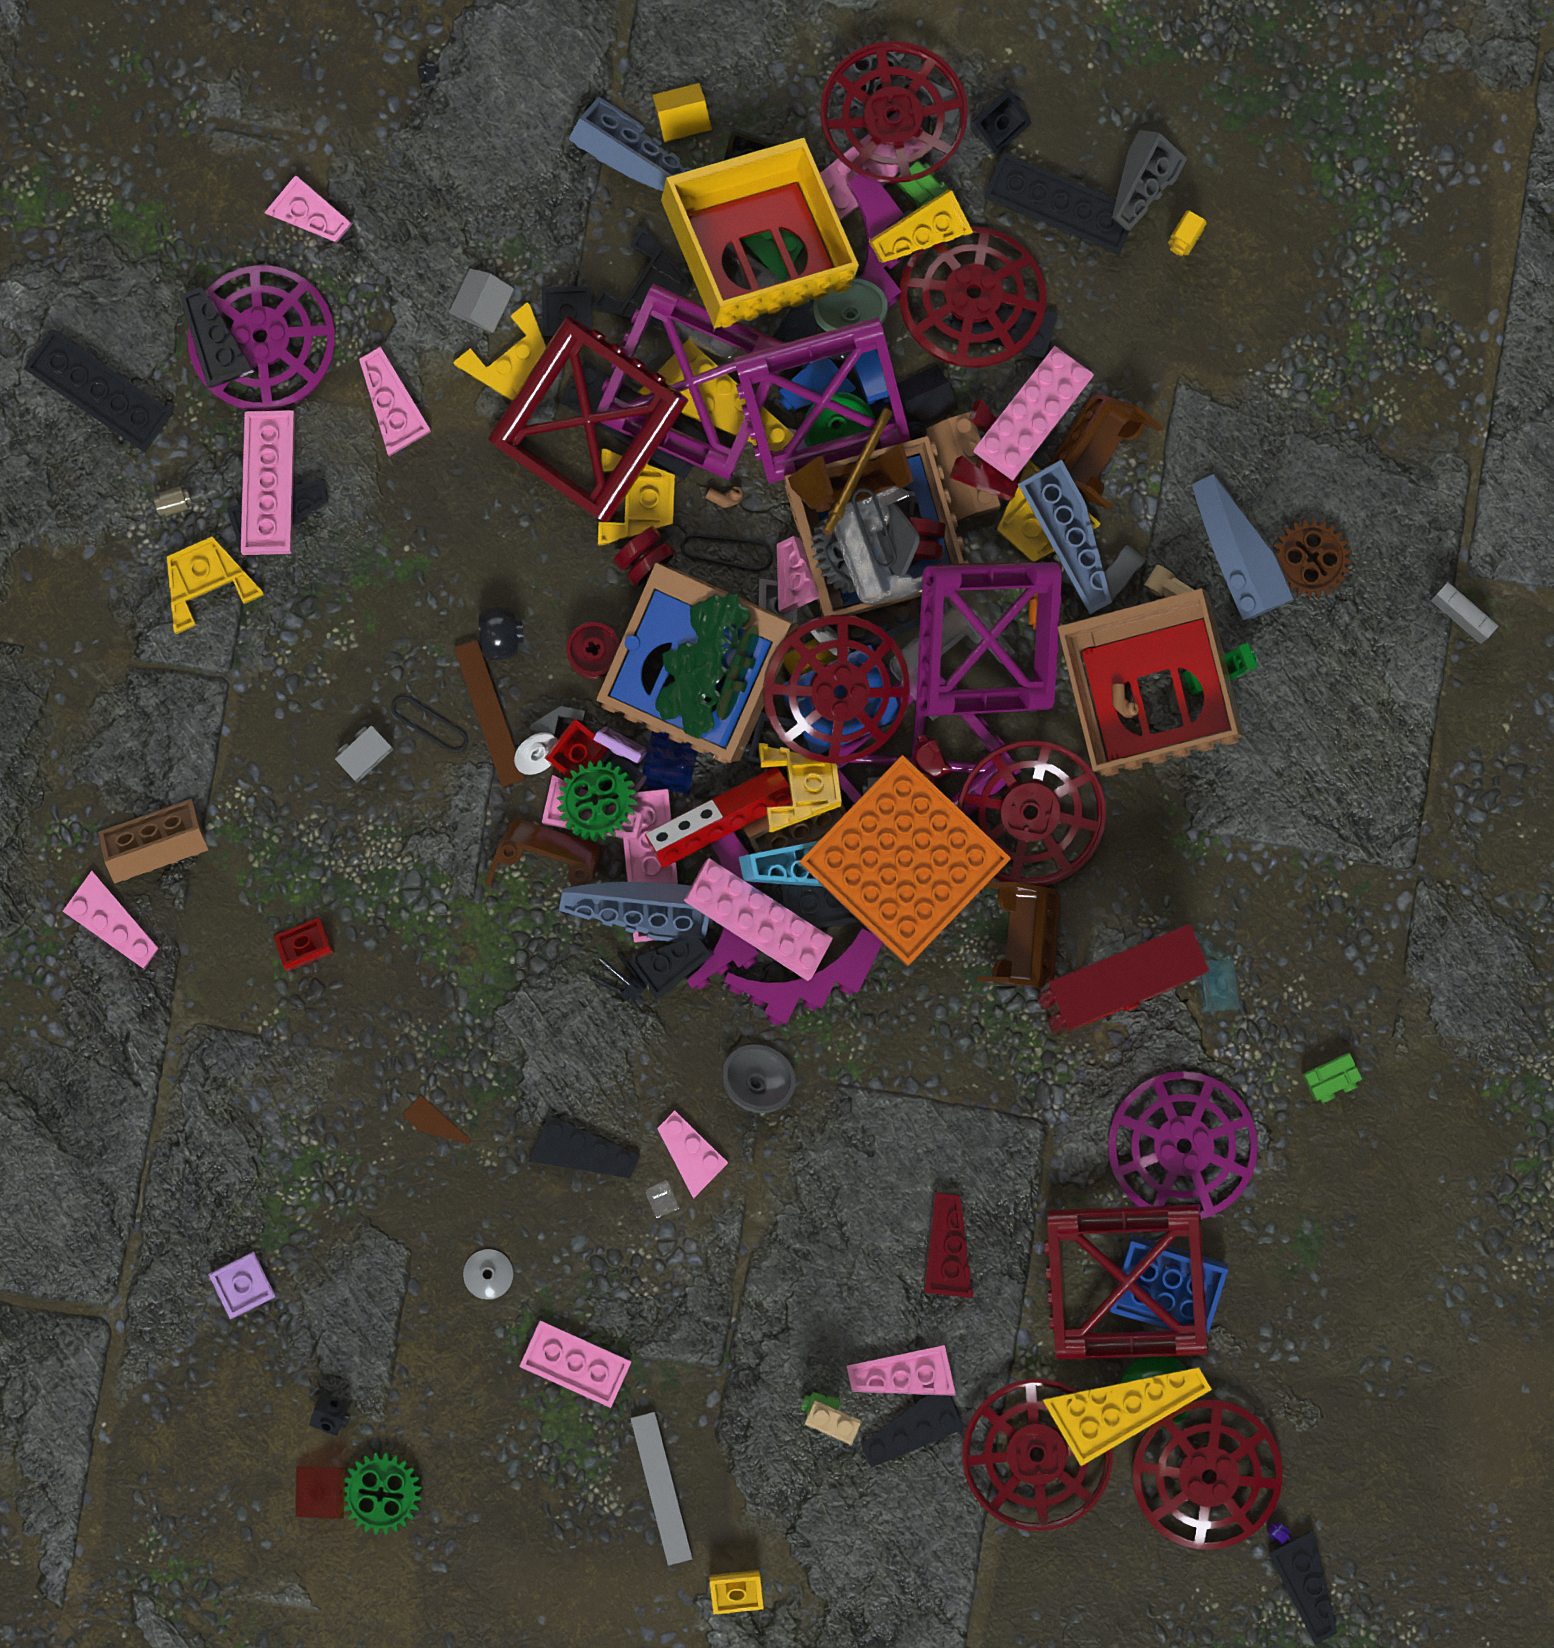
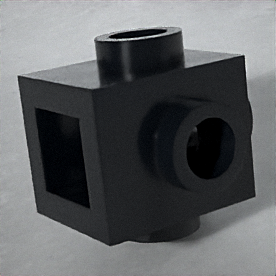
(330, 1414)

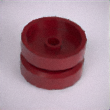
(928, 531)
(642, 555)
(585, 638)

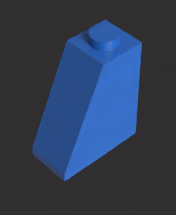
(816, 378)
(871, 379)

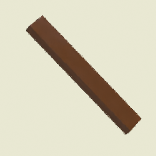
(489, 712)

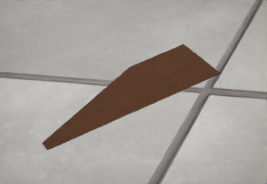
(430, 1120)

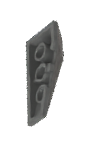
(1148, 169)

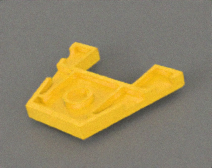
(514, 366)
(646, 504)
(1022, 527)
(199, 571)
(811, 783)

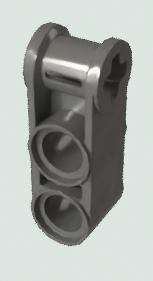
(1122, 571)

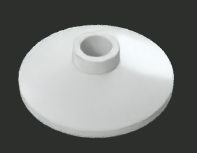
(531, 753)

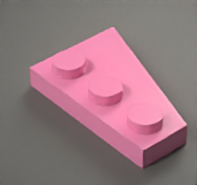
(308, 210)
(794, 574)
(691, 1153)

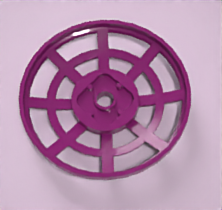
(277, 340)
(1183, 1128)

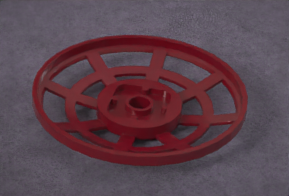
(894, 99)
(973, 309)
(823, 684)
(1047, 806)
(1199, 1460)
(1021, 1464)

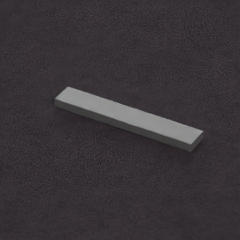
(661, 1488)

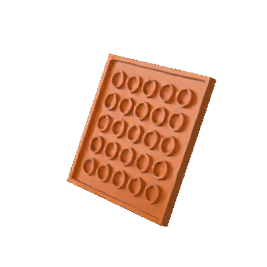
(904, 860)

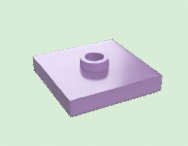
(620, 744)
(242, 1285)

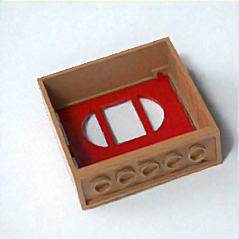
(1127, 660)

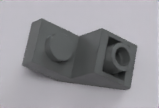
(550, 722)

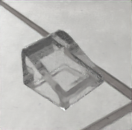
(661, 1199)

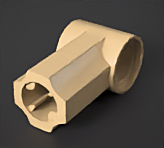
(1164, 584)

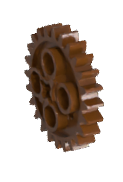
(1328, 545)

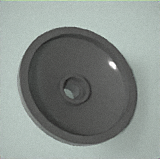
(758, 1067)

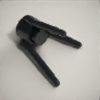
(632, 986)

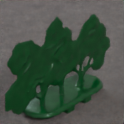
(700, 666)

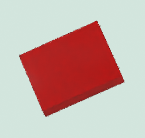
(574, 749)
(303, 944)

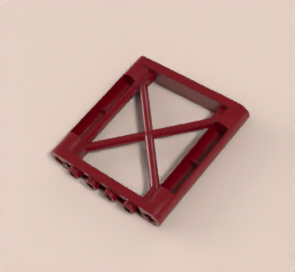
(662, 410)
(1078, 1342)

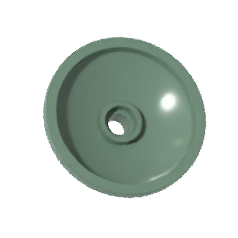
(856, 305)

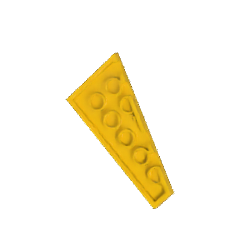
(720, 399)
(1111, 1414)

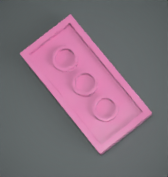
(575, 1364)

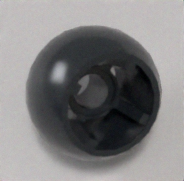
(499, 633)

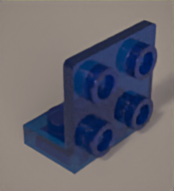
(669, 763)

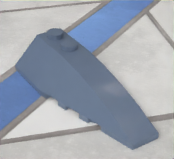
(624, 145)
(1069, 530)
(1242, 554)
(638, 906)

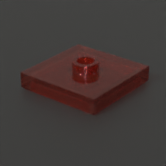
(320, 1492)

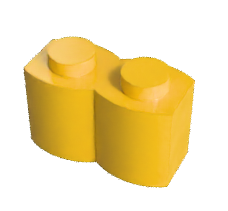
(1186, 233)

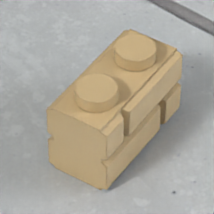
(832, 1422)

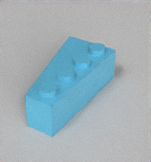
(778, 866)

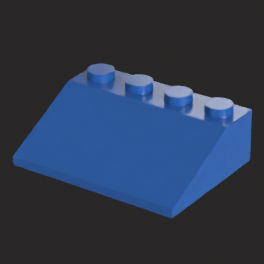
(824, 725)
(1169, 1284)

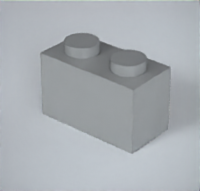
(363, 753)

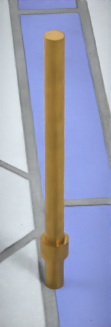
(838, 510)

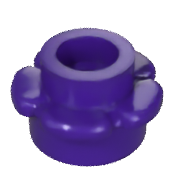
(1279, 1533)

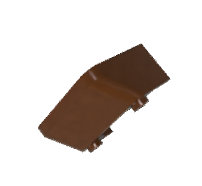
(1095, 439)
(822, 486)
(520, 834)
(1030, 935)

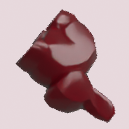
(930, 759)

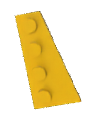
(928, 225)

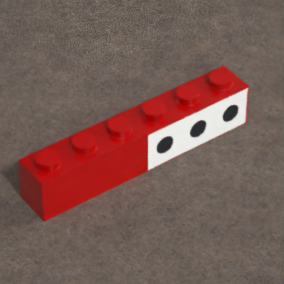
(718, 817)

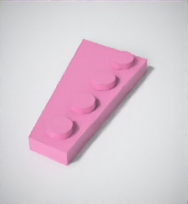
(394, 408)
(552, 814)
(907, 1373)

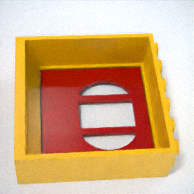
(752, 197)

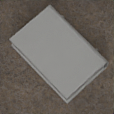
(1464, 613)

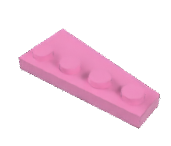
(108, 919)

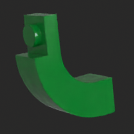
(1239, 662)

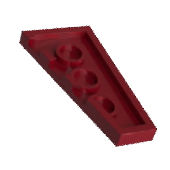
(947, 1251)

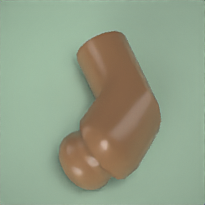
(725, 499)
(1126, 708)

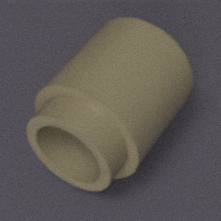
(172, 501)

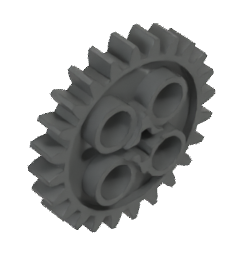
(854, 74)
(831, 559)

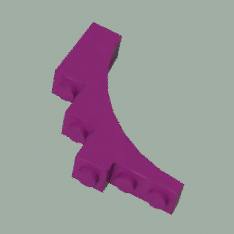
(878, 214)
(730, 946)
(782, 997)

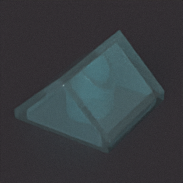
(1218, 987)

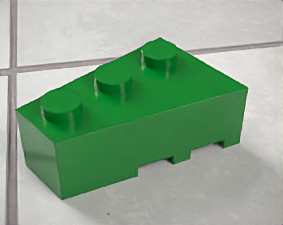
(766, 253)

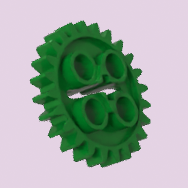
(594, 779)
(383, 1470)

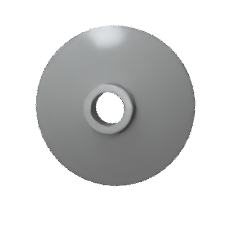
(501, 1274)

